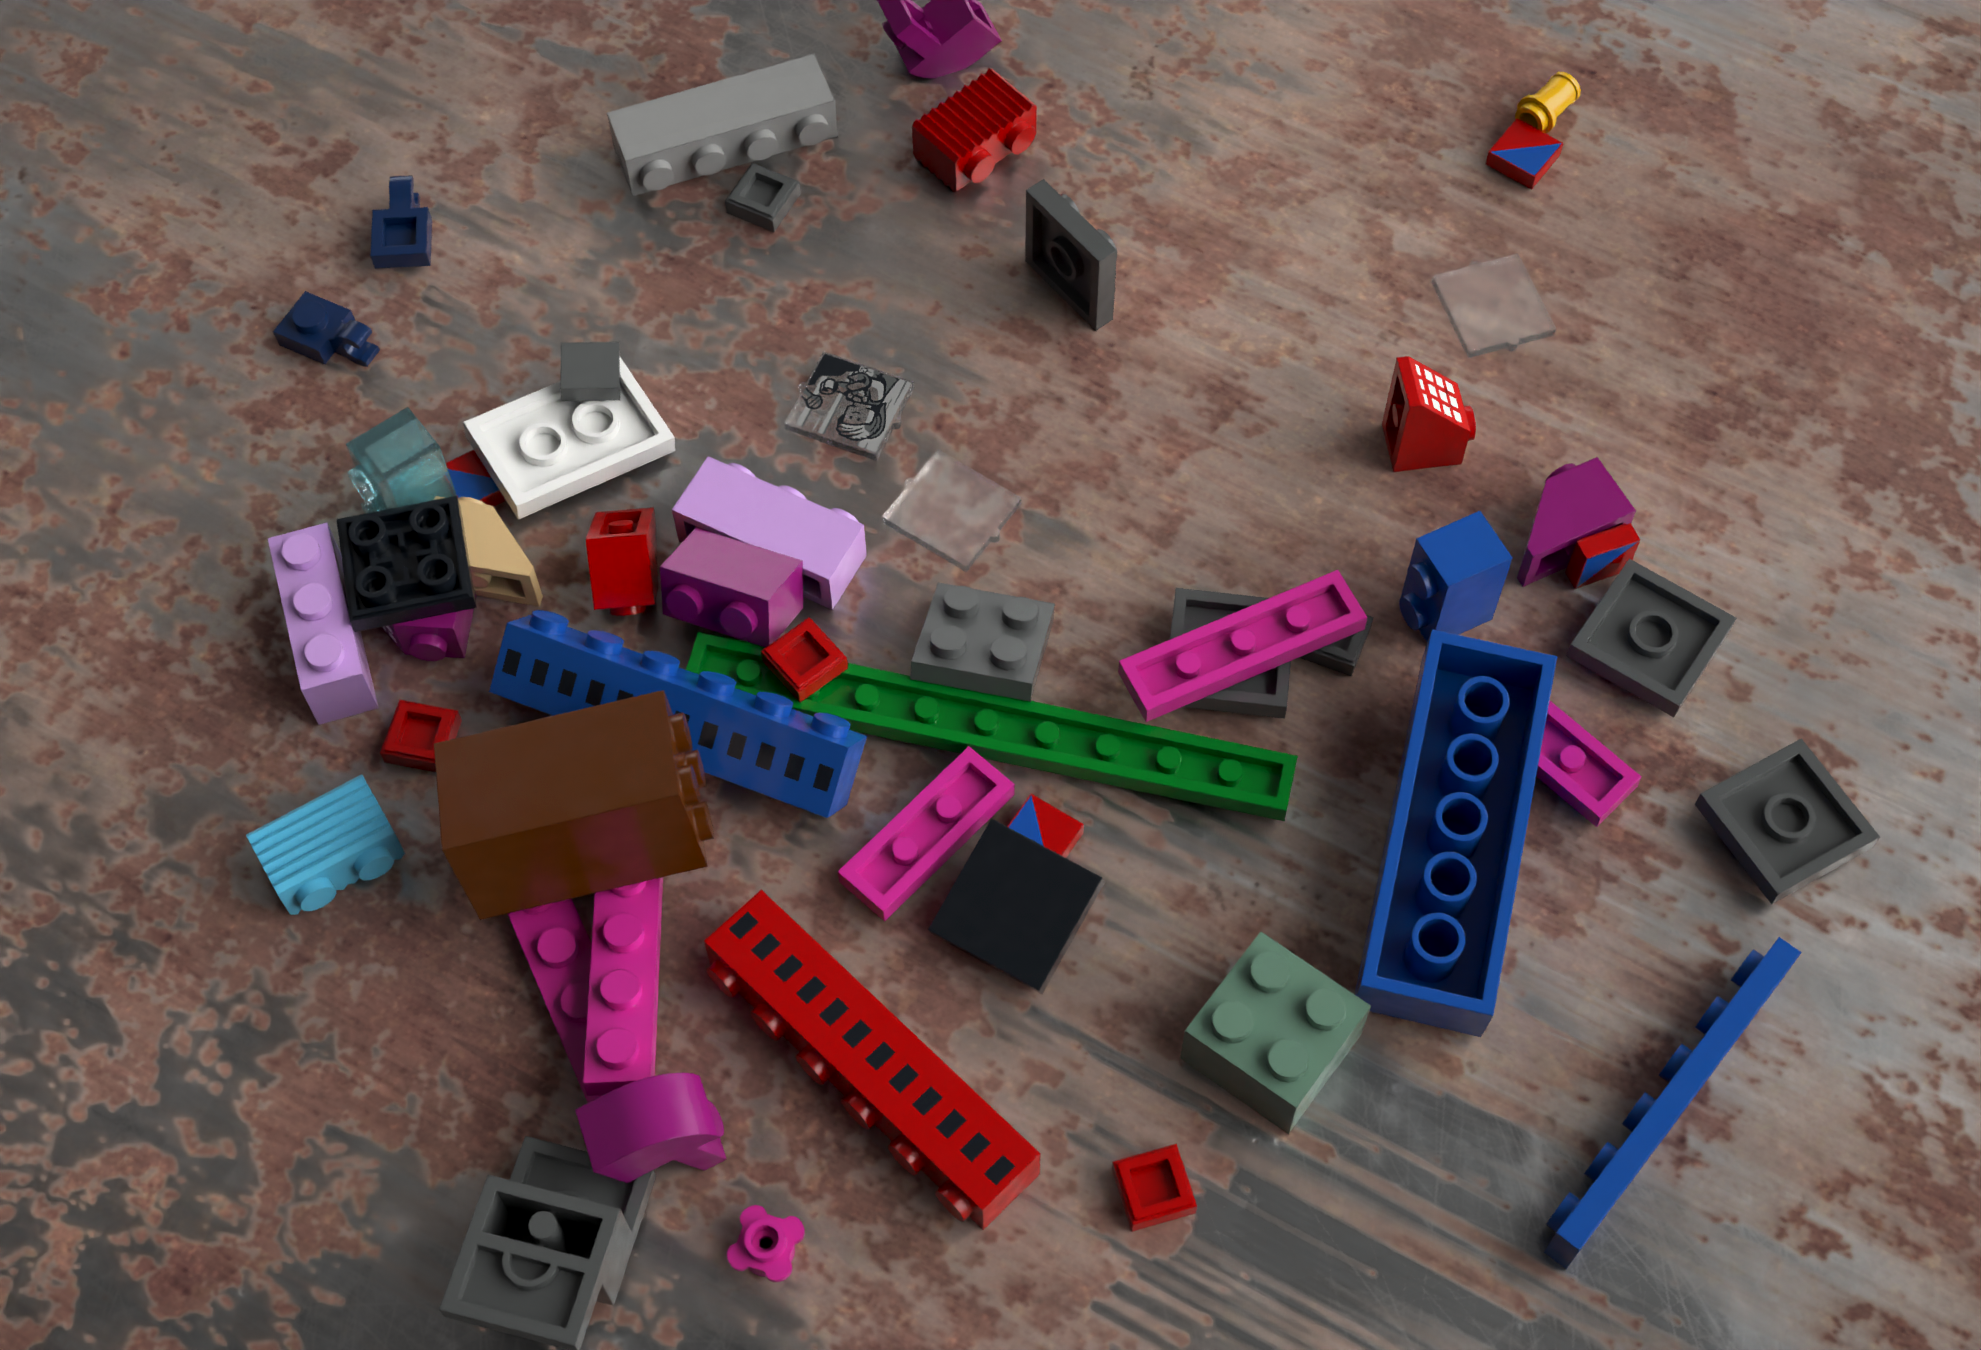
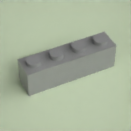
(723, 124)

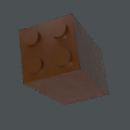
(572, 804)

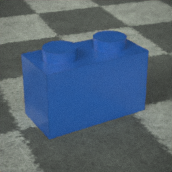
(1455, 577)

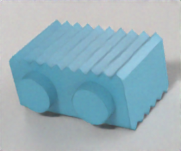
(326, 846)

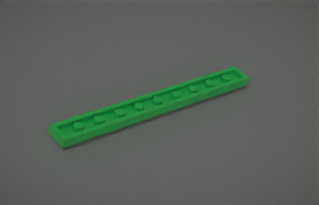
(1027, 733)

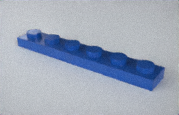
(1653, 1118)

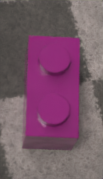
(732, 587)

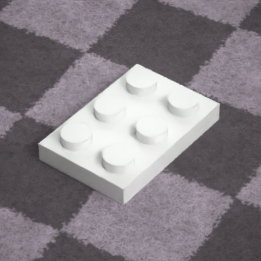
(556, 448)

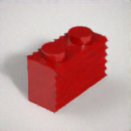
(974, 130)

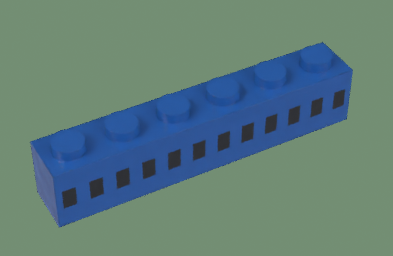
(738, 734)

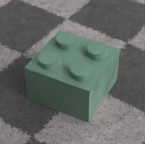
(1274, 1032)

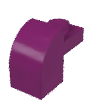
(940, 35)
(652, 1125)

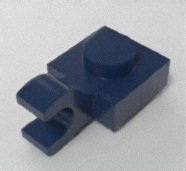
(402, 232)
(324, 328)

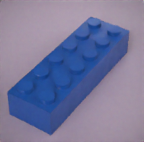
(1456, 834)

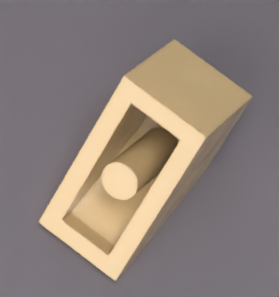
(495, 558)

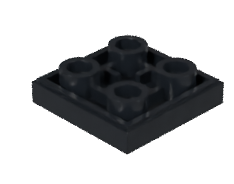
(405, 563)
(1016, 906)

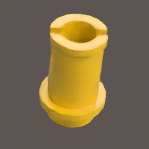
(1548, 102)

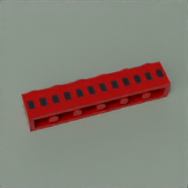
(872, 1060)

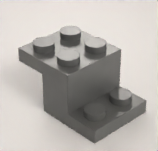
(546, 1246)

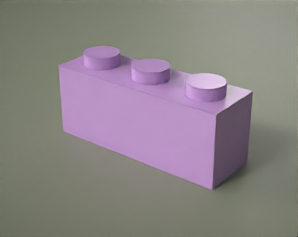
(776, 518)
(323, 642)

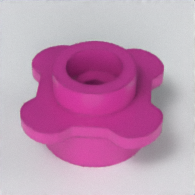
(771, 1262)

